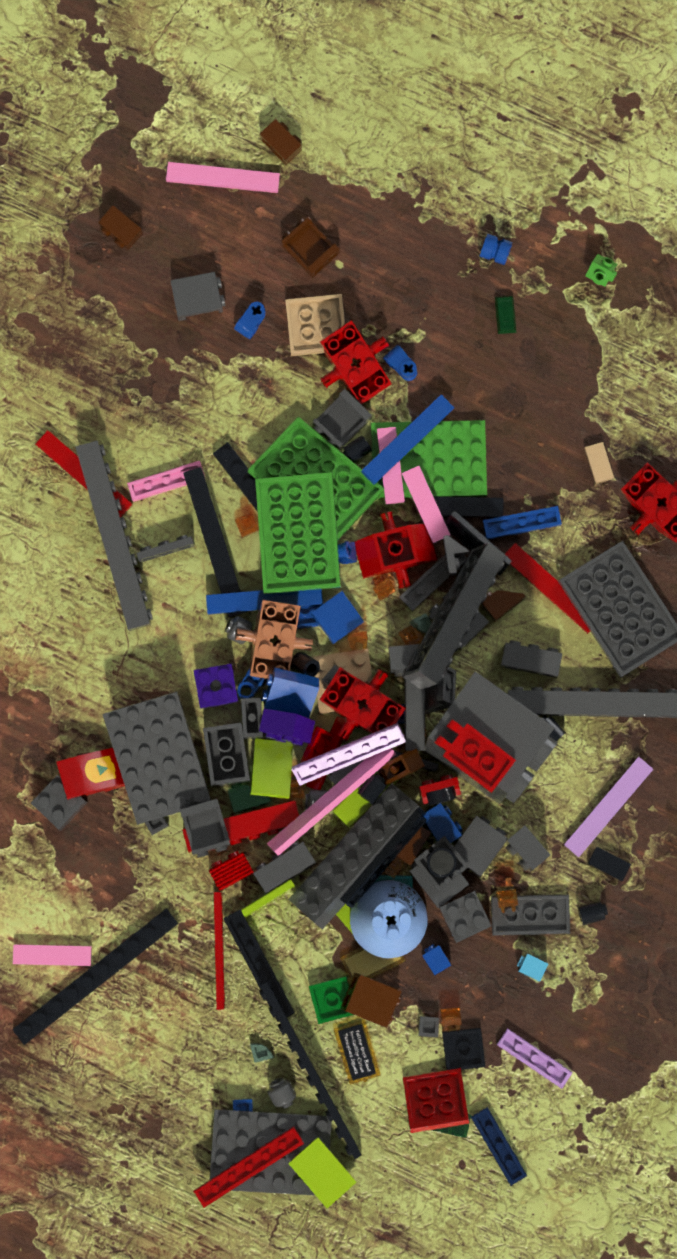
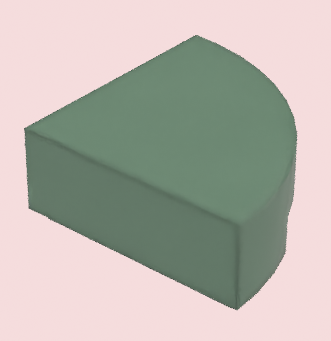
(421, 623)
(260, 1052)

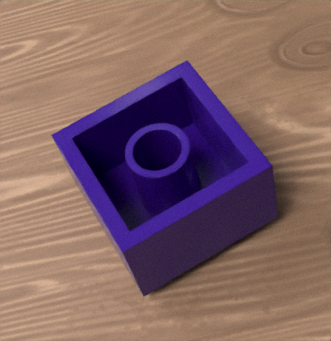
(286, 727)

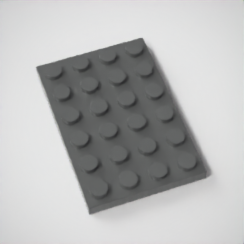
(621, 608)
(156, 757)
(243, 1132)

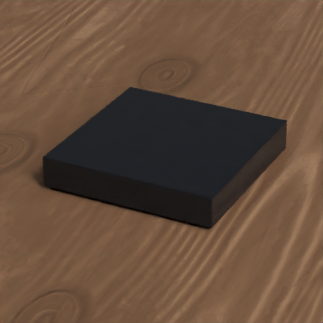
(463, 1049)

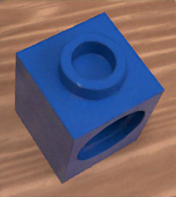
(436, 959)

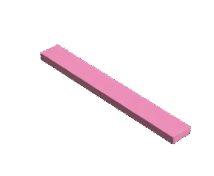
(329, 801)

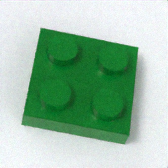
(328, 998)

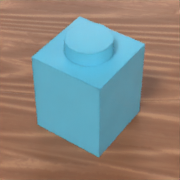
(532, 967)

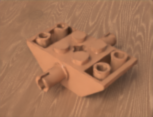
(272, 620)

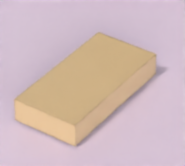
(599, 463)

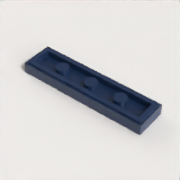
(498, 1146)

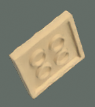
(311, 321)
(354, 662)

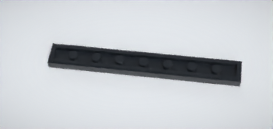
(212, 533)

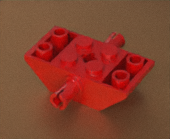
(364, 378)
(644, 492)
(376, 555)
(343, 698)

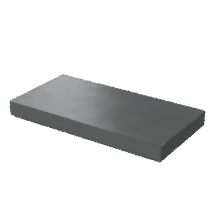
(532, 916)

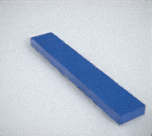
(407, 439)
(252, 600)

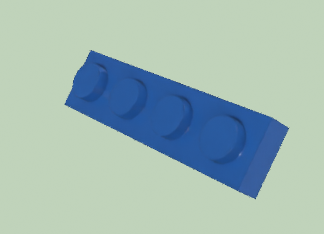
(522, 522)

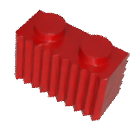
(230, 871)

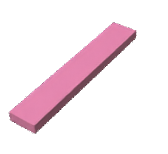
(223, 177)

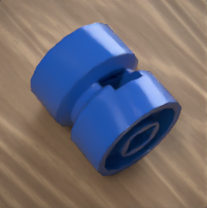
(496, 249)

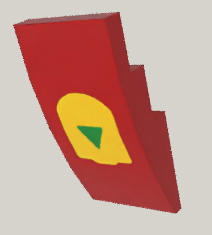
(90, 773)

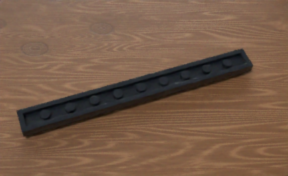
(95, 976)
(313, 1077)

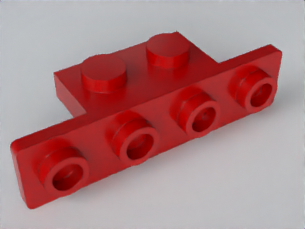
(321, 743)

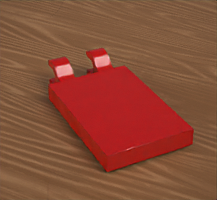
(476, 755)

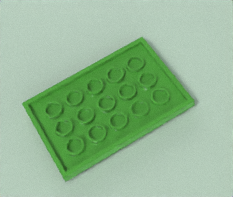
(304, 452)
(448, 456)
(298, 533)

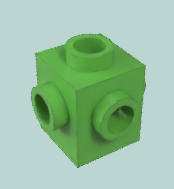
(602, 270)

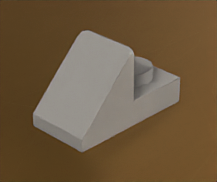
(453, 549)

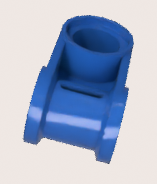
(249, 323)
(399, 361)
(347, 552)
(253, 683)

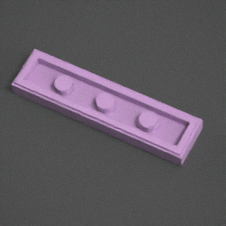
(534, 1058)

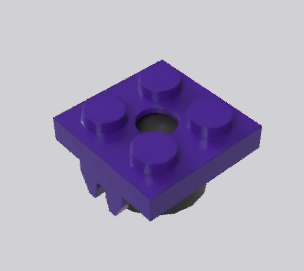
(215, 686)

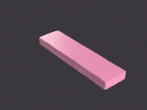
(393, 478)
(160, 482)
(425, 504)
(52, 955)

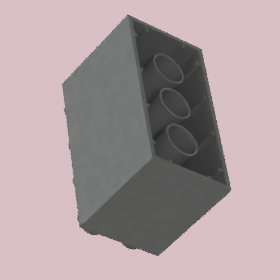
(506, 725)

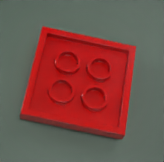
(435, 1100)

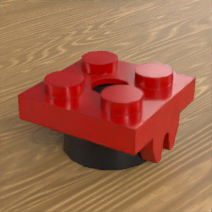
(440, 791)

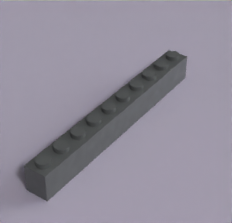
(113, 535)
(597, 703)

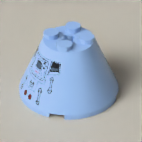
(370, 914)

